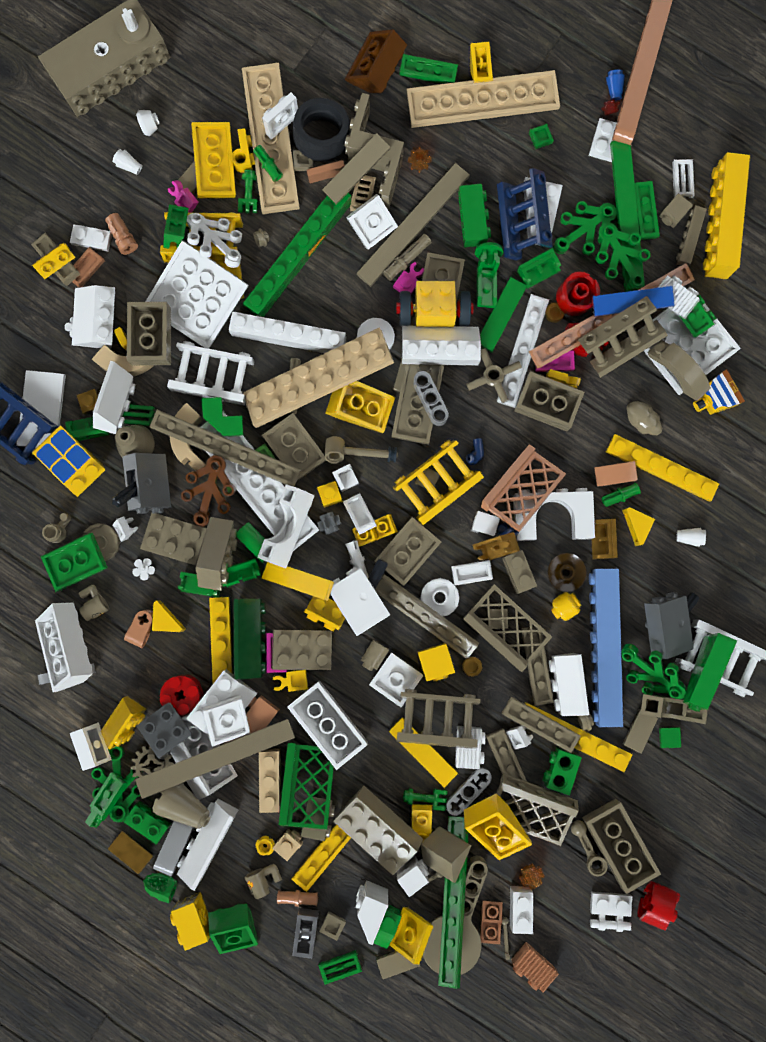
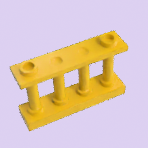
(216, 255)
(455, 489)

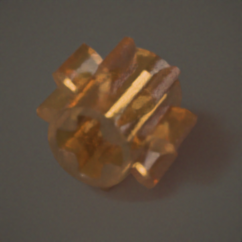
(419, 154)
(531, 876)

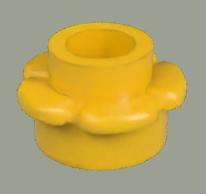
(265, 850)

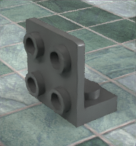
(164, 730)

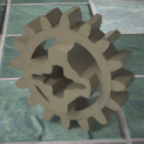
(151, 756)

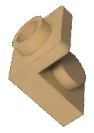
(288, 844)

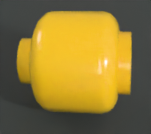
(566, 606)

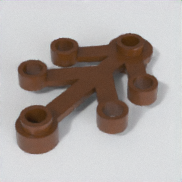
(210, 487)

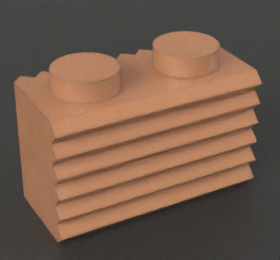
(534, 967)

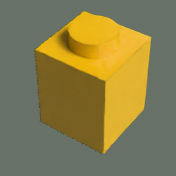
(329, 494)

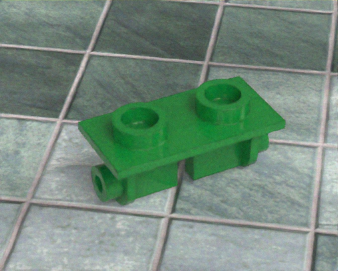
(245, 570)

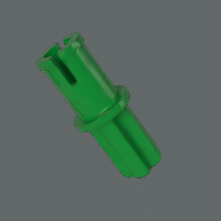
(268, 163)
(621, 495)

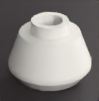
(147, 121)

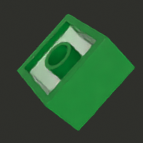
(232, 928)

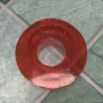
(610, 107)

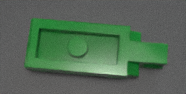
(106, 799)

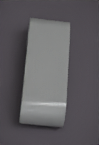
(430, 389)
(173, 848)

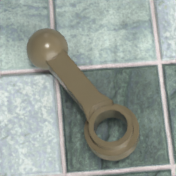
(579, 829)

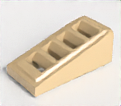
(354, 205)

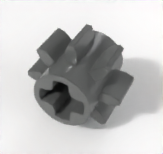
(329, 523)

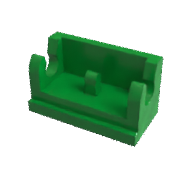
(175, 225)
(539, 268)
(84, 430)
(190, 585)

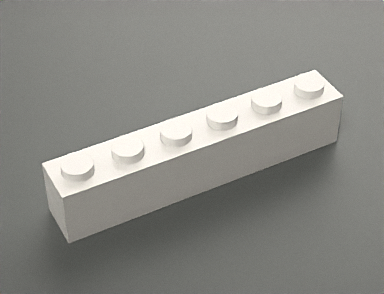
(285, 333)

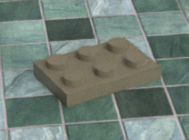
(294, 445)
(173, 538)
(408, 551)
(301, 650)

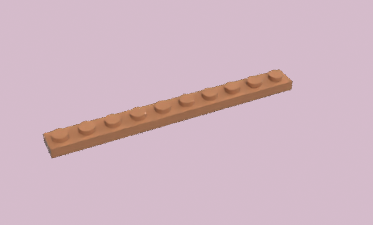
(569, 340)

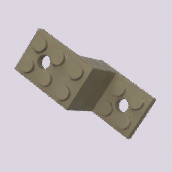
(389, 163)

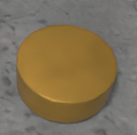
(553, 313)
(472, 666)

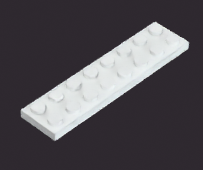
(261, 492)

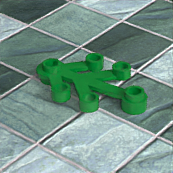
(587, 225)
(620, 253)
(672, 687)
(123, 805)

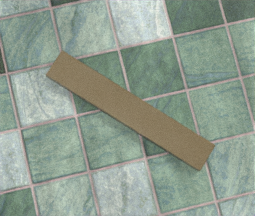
(426, 617)

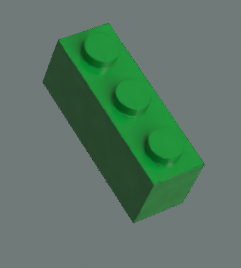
(473, 215)

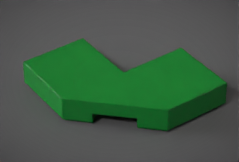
(225, 425)

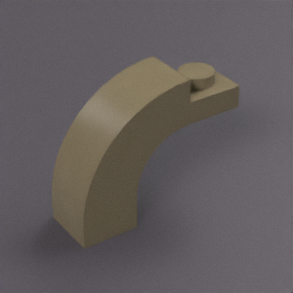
(683, 366)
(671, 708)

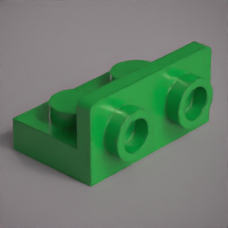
(699, 319)

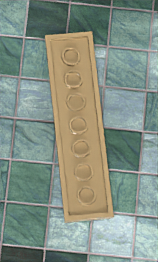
(263, 92)
(483, 100)
(318, 377)

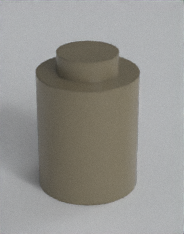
(374, 655)

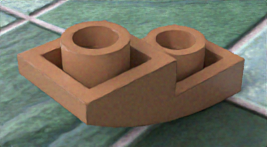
(616, 473)
(491, 922)

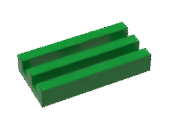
(143, 415)
(330, 962)

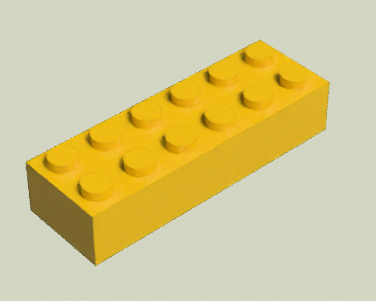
(726, 216)

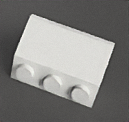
(93, 316)
(113, 399)
(569, 684)
(222, 689)
(372, 906)

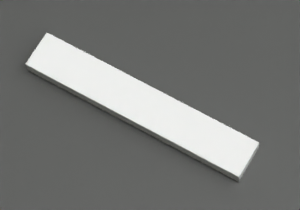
(525, 342)

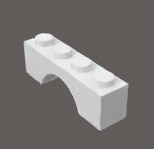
(296, 507)

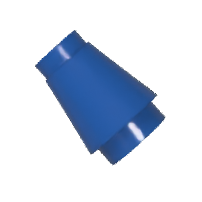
(615, 84)

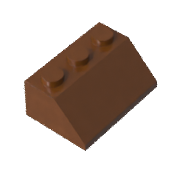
(376, 61)

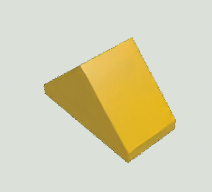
(480, 62)
(638, 524)
(164, 620)

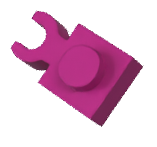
(183, 196)
(407, 281)

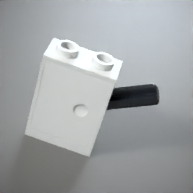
(358, 597)

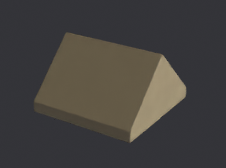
(445, 853)

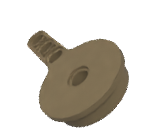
(471, 939)

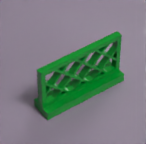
(289, 788)

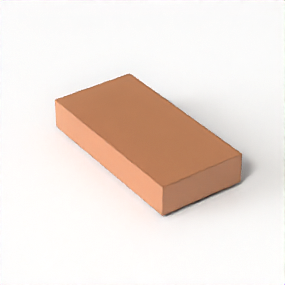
(325, 171)
(87, 266)

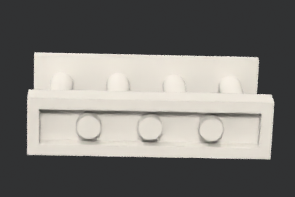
(198, 387)
(755, 654)

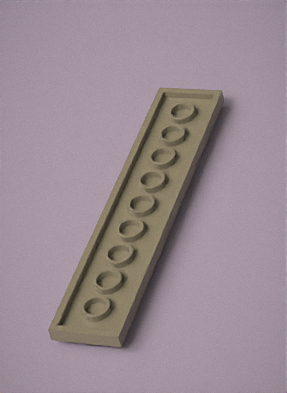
(411, 417)

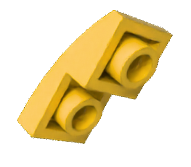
(384, 528)

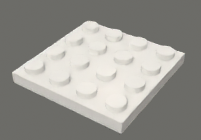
(198, 294)
(707, 349)

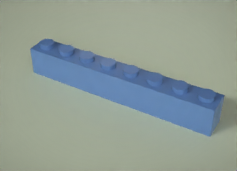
(607, 648)

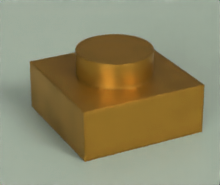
(87, 401)

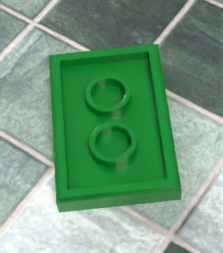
(74, 562)

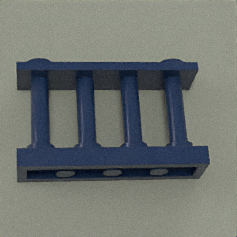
(509, 215)
(30, 414)

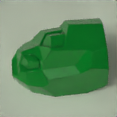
(160, 886)

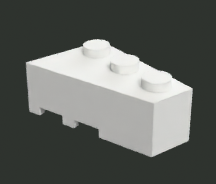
(553, 196)

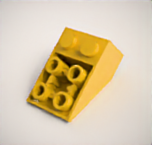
(122, 722)

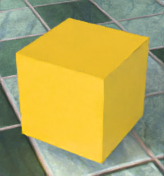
(436, 662)

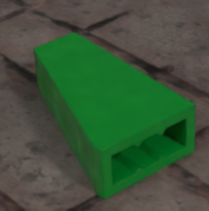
(708, 670)

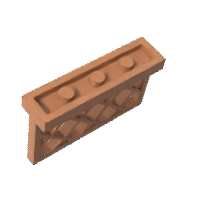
(507, 482)

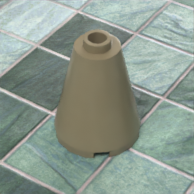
(134, 440)
(181, 806)

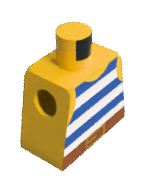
(721, 396)

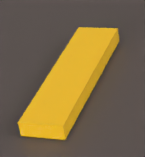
(298, 580)
(427, 757)
(321, 858)

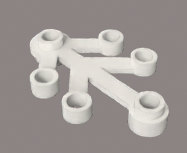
(197, 222)

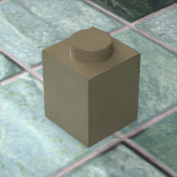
(675, 210)

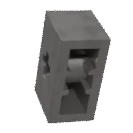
(305, 933)

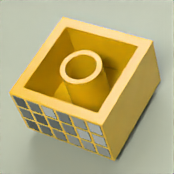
(191, 921)

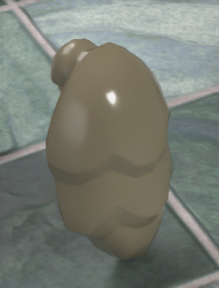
(644, 418)

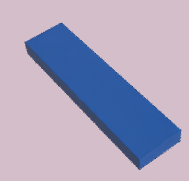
(618, 302)

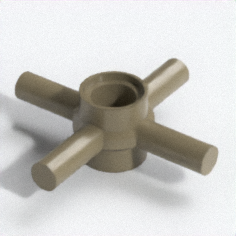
(497, 382)

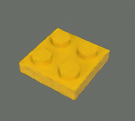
(411, 935)

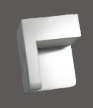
(345, 477)
(485, 523)

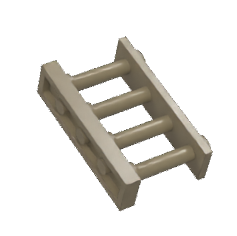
(631, 346)
(446, 738)

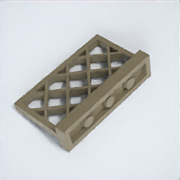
(495, 640)
(539, 797)

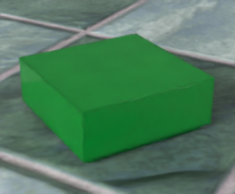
(541, 136)
(670, 737)

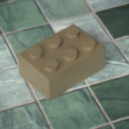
(148, 333)
(549, 401)
(216, 554)

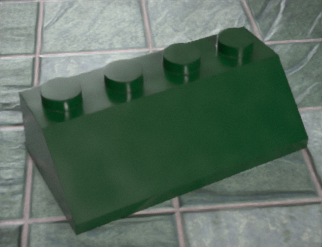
(249, 638)

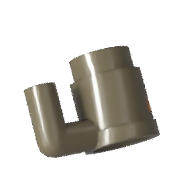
(56, 532)
(95, 606)
(258, 883)

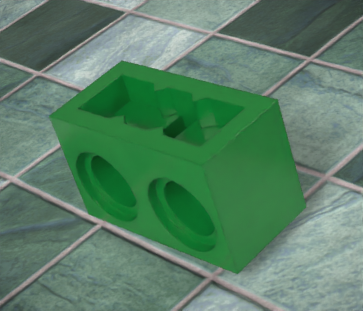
(567, 772)
(147, 822)

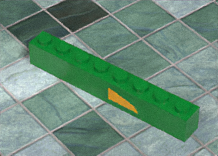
(295, 255)

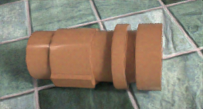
(124, 239)

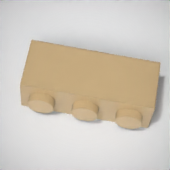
(270, 781)

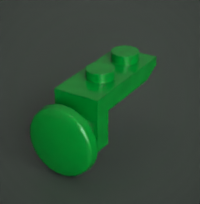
(489, 260)

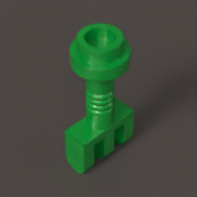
(249, 176)
(409, 797)

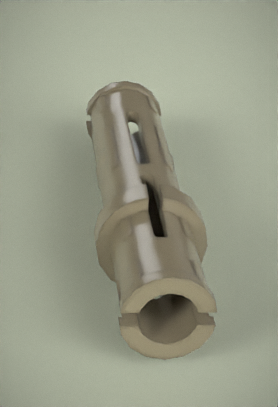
(400, 263)

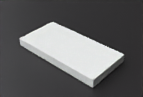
(45, 394)

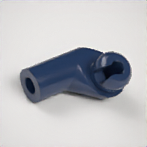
(477, 454)
(503, 529)

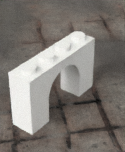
(578, 503)

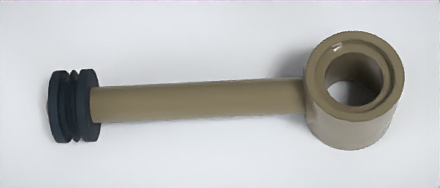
(336, 449)

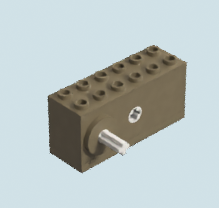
(105, 56)

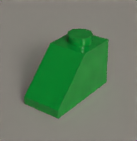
(388, 927)

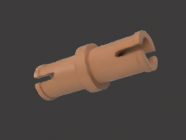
(297, 898)

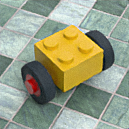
(435, 305)

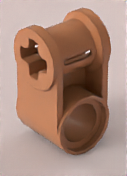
(139, 631)

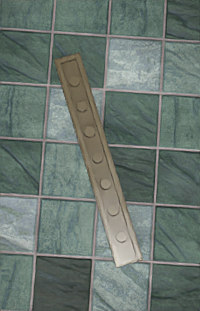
(413, 224)
(225, 448)
(214, 758)

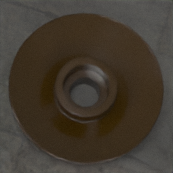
(576, 570)

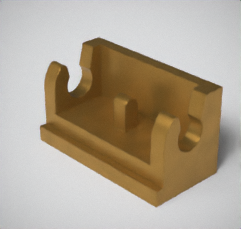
(605, 541)
(497, 546)
(130, 852)

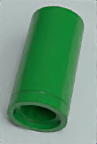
(251, 539)

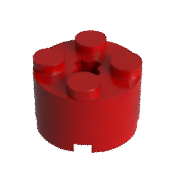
(576, 293)
(192, 691)
(658, 905)

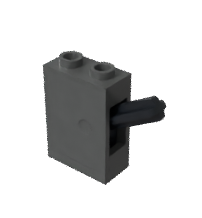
(145, 483)
(670, 623)

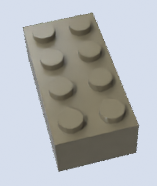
(378, 830)
(621, 846)

